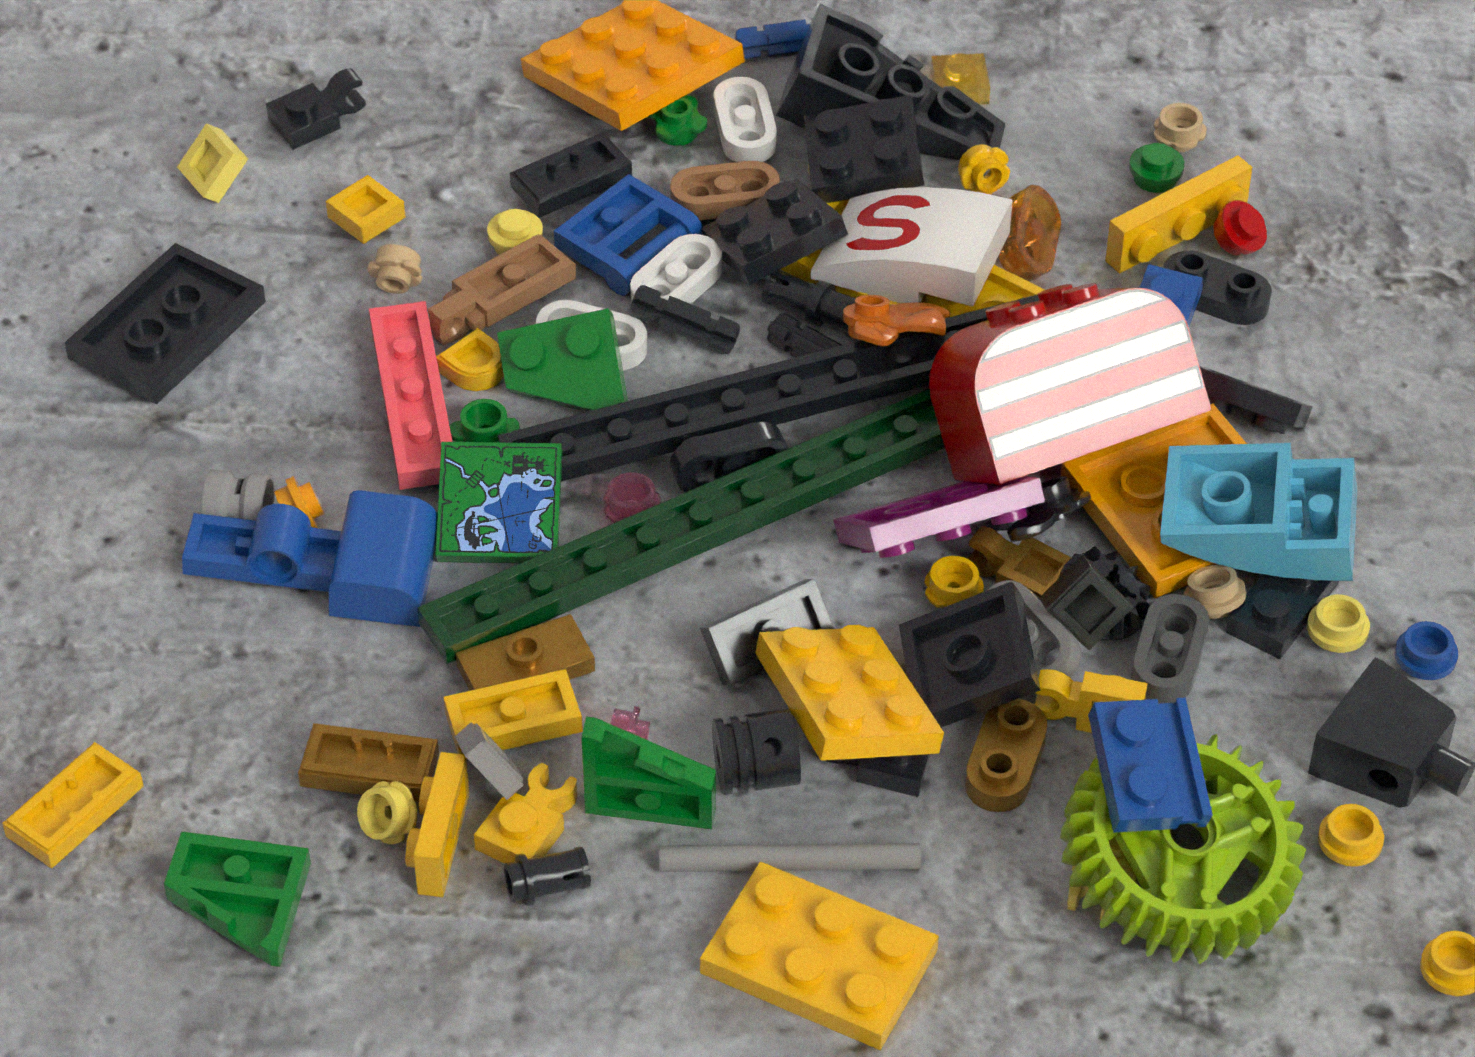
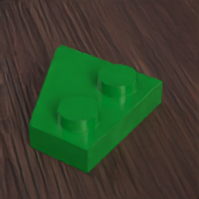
(643, 780)
(240, 889)

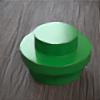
(1156, 167)

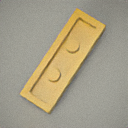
(1175, 214)

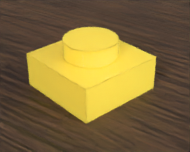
(212, 163)

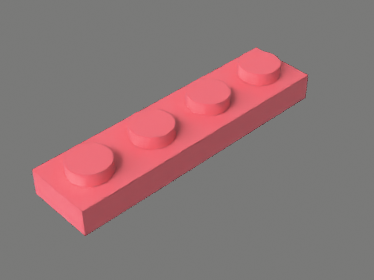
(411, 391)

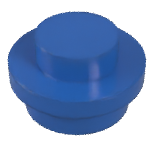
(1426, 651)

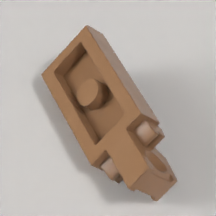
(500, 288)

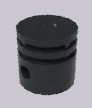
(741, 755)

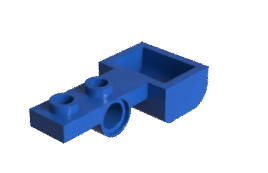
(370, 568)

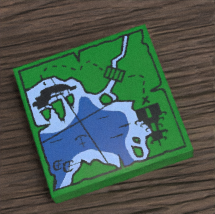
(498, 501)

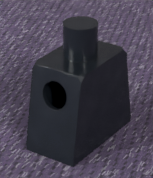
(1389, 740)

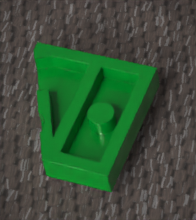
(566, 361)

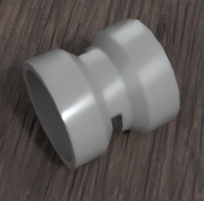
(236, 497)

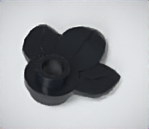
(1058, 504)

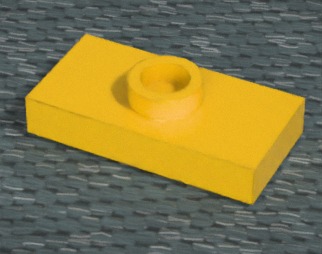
(73, 805)

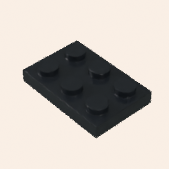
(165, 323)

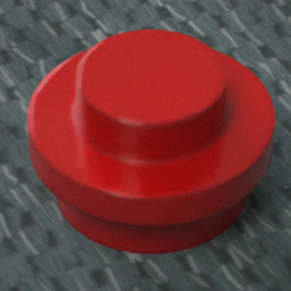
(1240, 228)

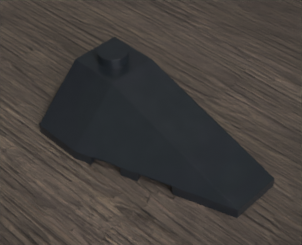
(848, 66)

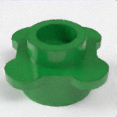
(679, 122)
(482, 422)

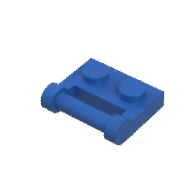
(617, 221)

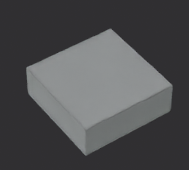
(490, 759)

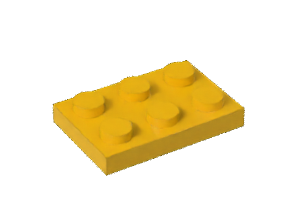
(848, 693)
(819, 955)

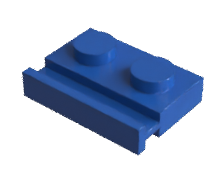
(1149, 765)

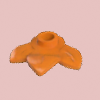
(880, 322)

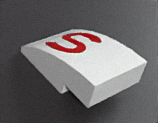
(917, 244)

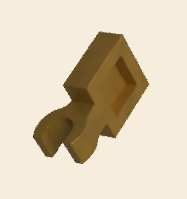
(1028, 563)

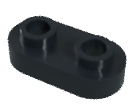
(1227, 290)
(724, 452)

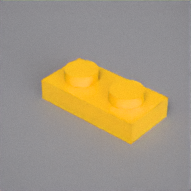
(518, 710)
(443, 805)

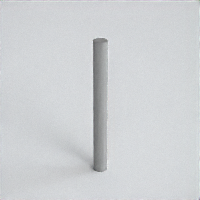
(790, 857)

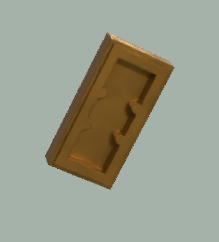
(527, 654)
(359, 758)

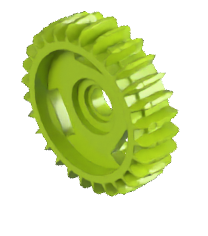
(1182, 885)

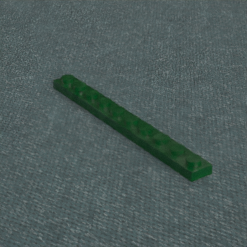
(682, 527)

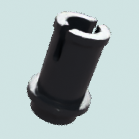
(546, 875)

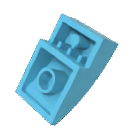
(1262, 510)

